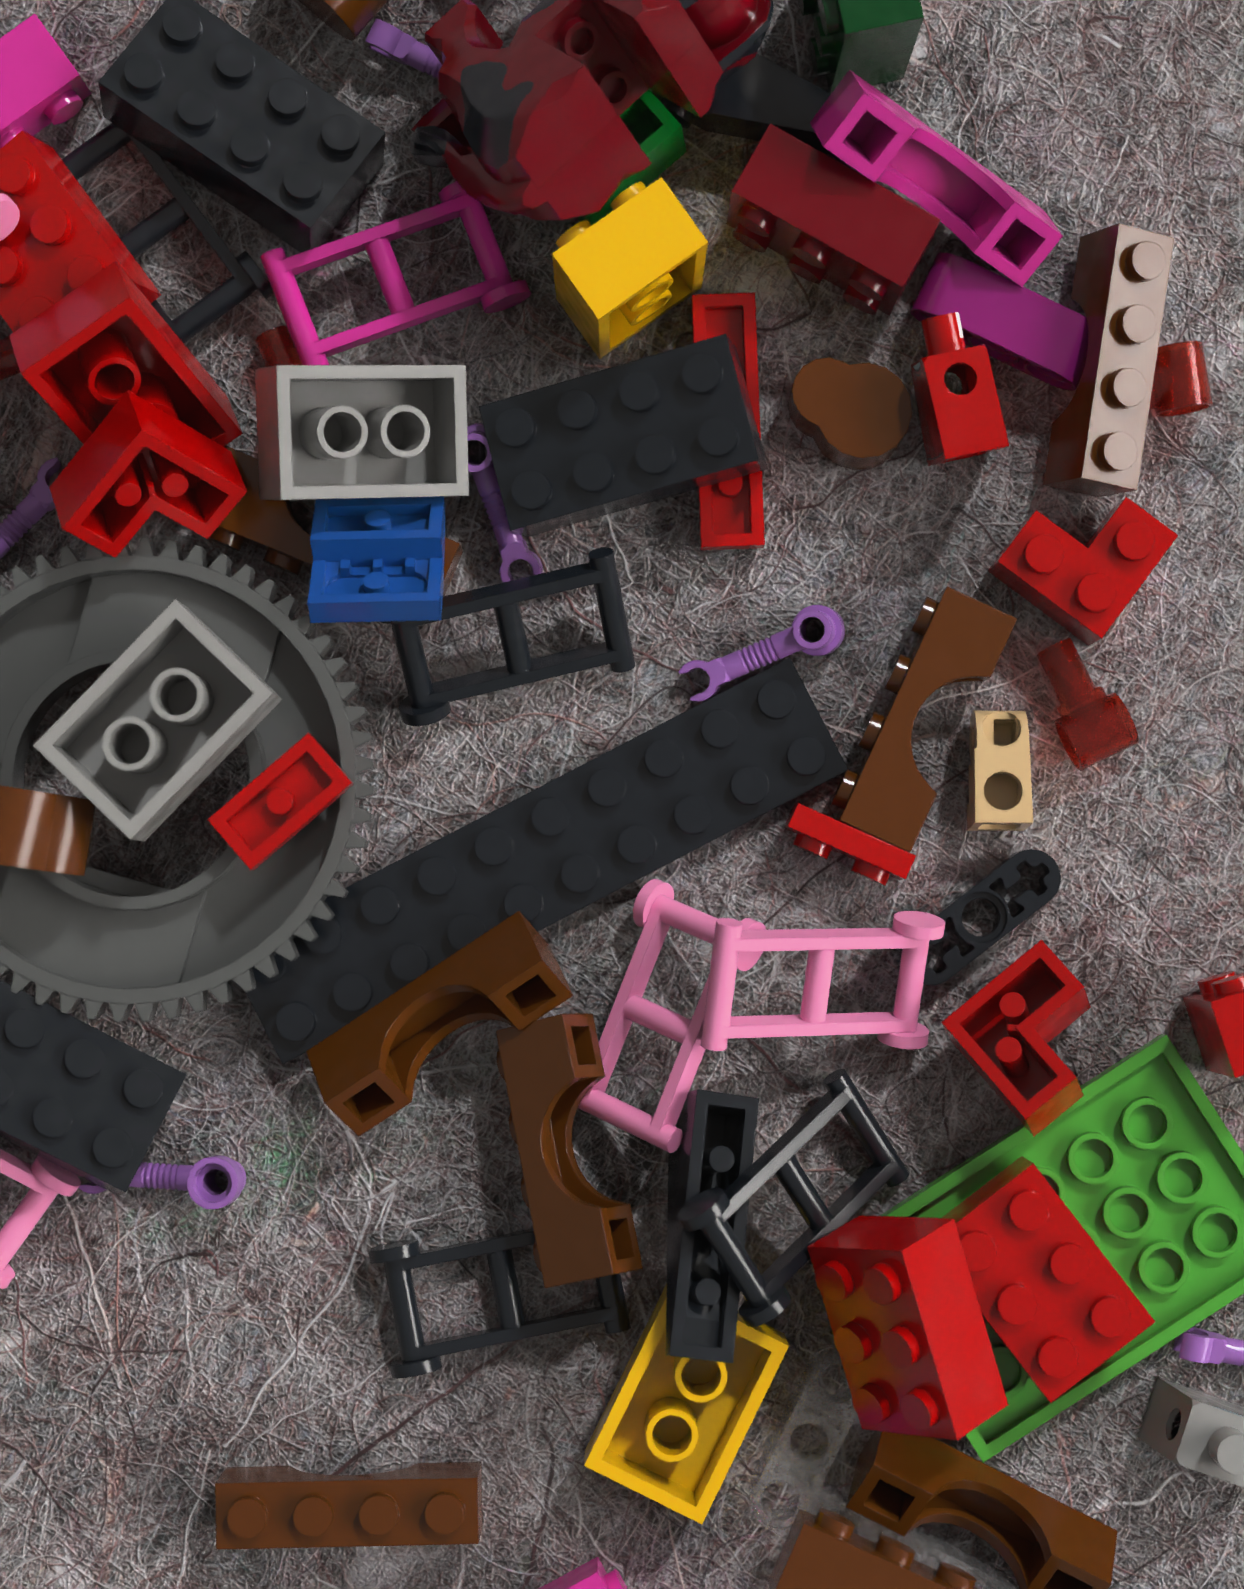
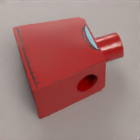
(953, 423)

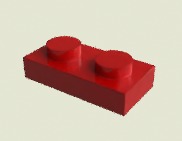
(280, 801)
(872, 856)

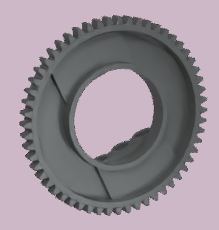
(127, 937)

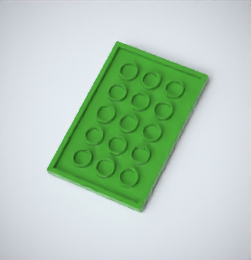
(1153, 1189)

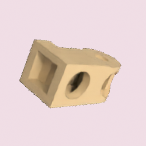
(999, 772)

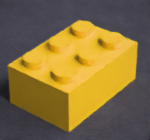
(628, 265)
(682, 1418)

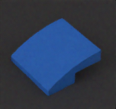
(377, 559)

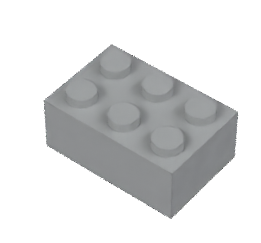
(361, 431)
(157, 722)

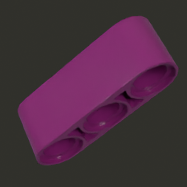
(1007, 319)

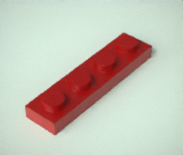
(733, 509)

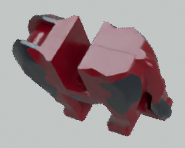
(541, 119)

